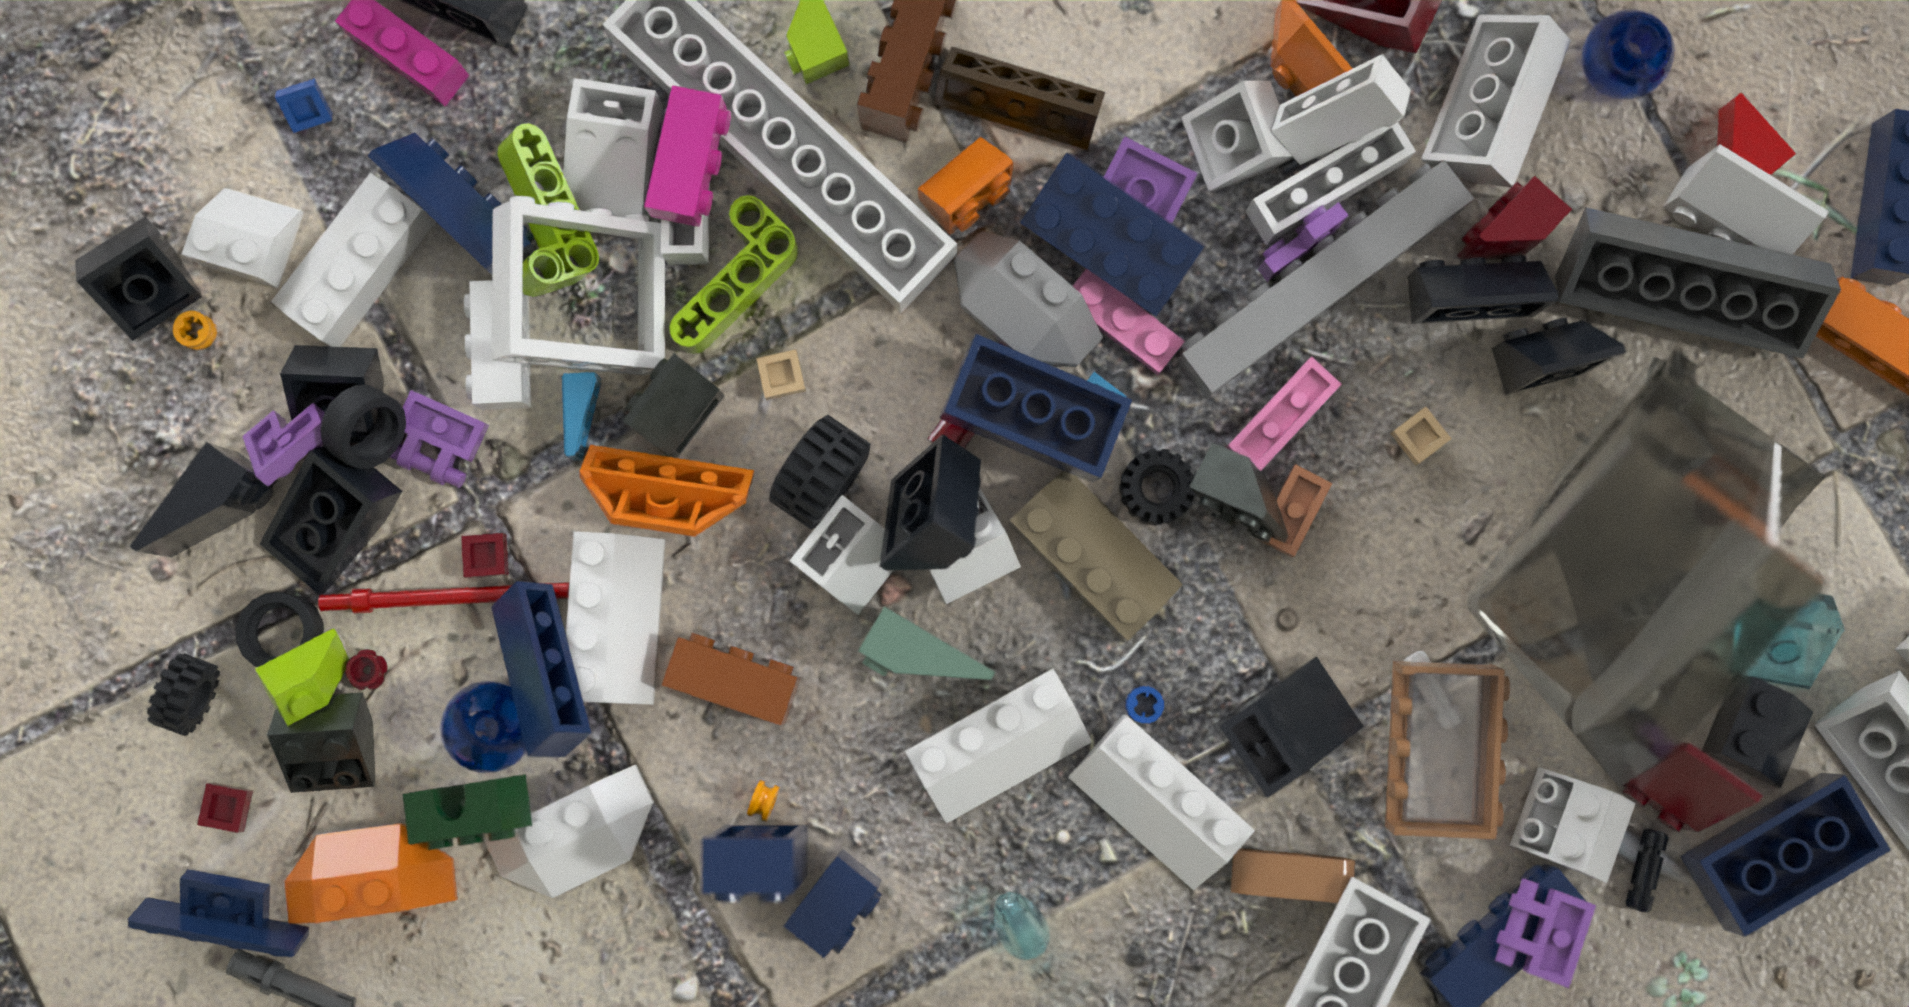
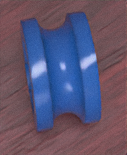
(1157, 707)

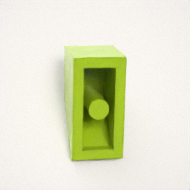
(814, 42)
(305, 676)

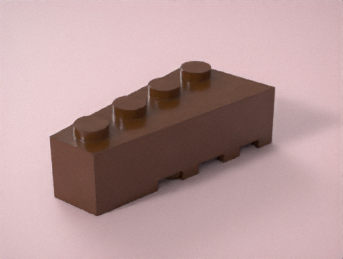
(904, 70)

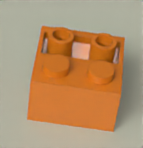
(967, 185)

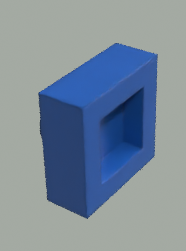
(304, 105)

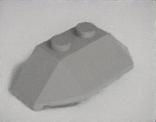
(1024, 301)

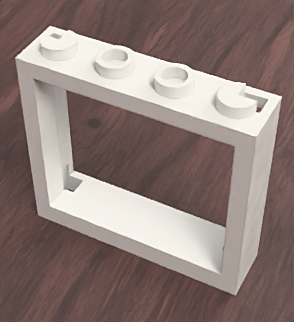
(507, 289)

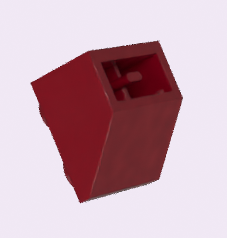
(1515, 222)

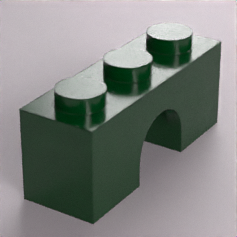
(467, 812)

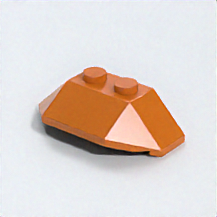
(1301, 52)
(662, 490)
(367, 875)

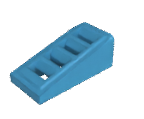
(579, 404)

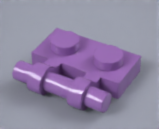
(444, 428)
(1557, 938)

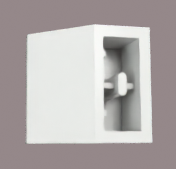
(845, 555)
(988, 561)
(1573, 824)

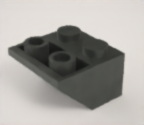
(672, 406)
(1238, 493)
(327, 747)

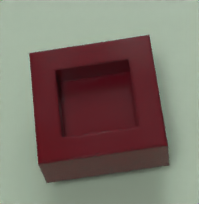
(485, 555)
(225, 807)

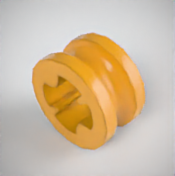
(183, 324)
(763, 800)

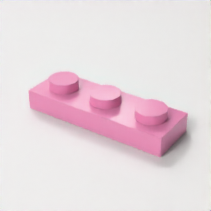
(1128, 323)
(1285, 413)

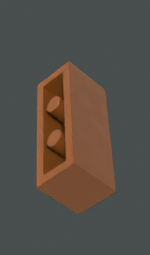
(732, 679)

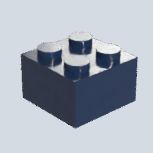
(833, 904)

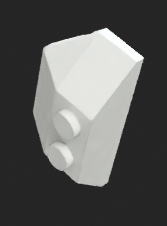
(577, 835)

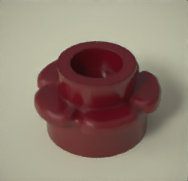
(356, 673)

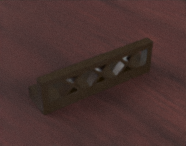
(1017, 100)

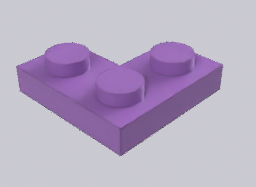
(1315, 228)
(278, 446)

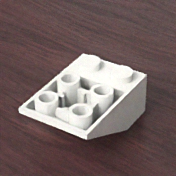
(610, 145)

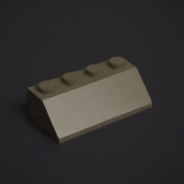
(1095, 554)

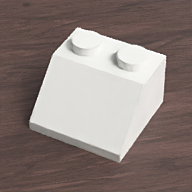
(1235, 134)
(243, 236)

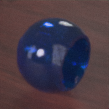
(1619, 70)
(494, 717)

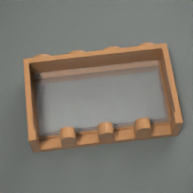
(1446, 750)

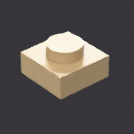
(781, 374)
(1420, 436)

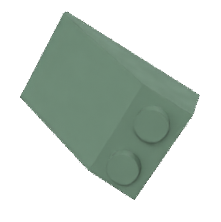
(910, 650)

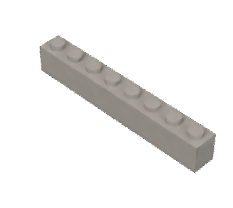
(1324, 279)

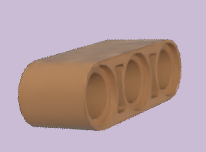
(1290, 875)

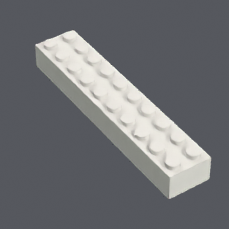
(789, 146)

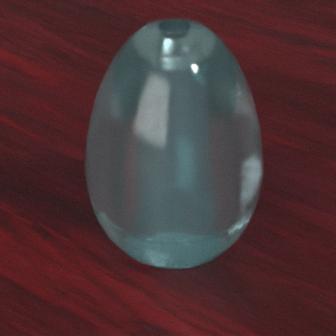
(1020, 926)

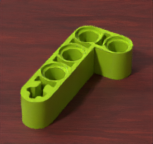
(527, 159)
(727, 280)

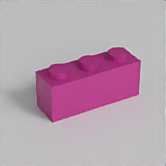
(403, 49)
(687, 156)

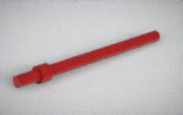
(366, 600)

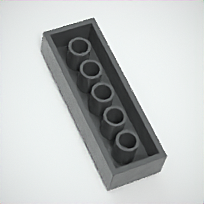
(1696, 283)

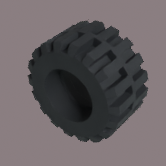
(819, 471)

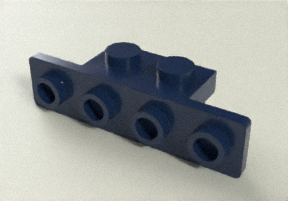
(221, 913)

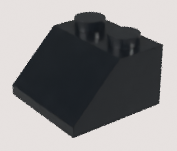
(137, 278)
(324, 372)
(1758, 730)

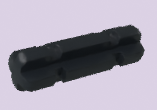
(1647, 870)

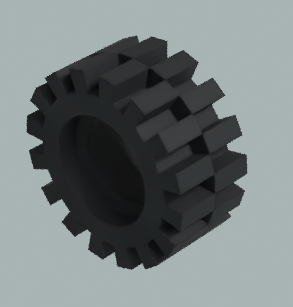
(1132, 491)
(183, 694)

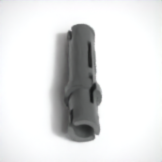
(283, 982)

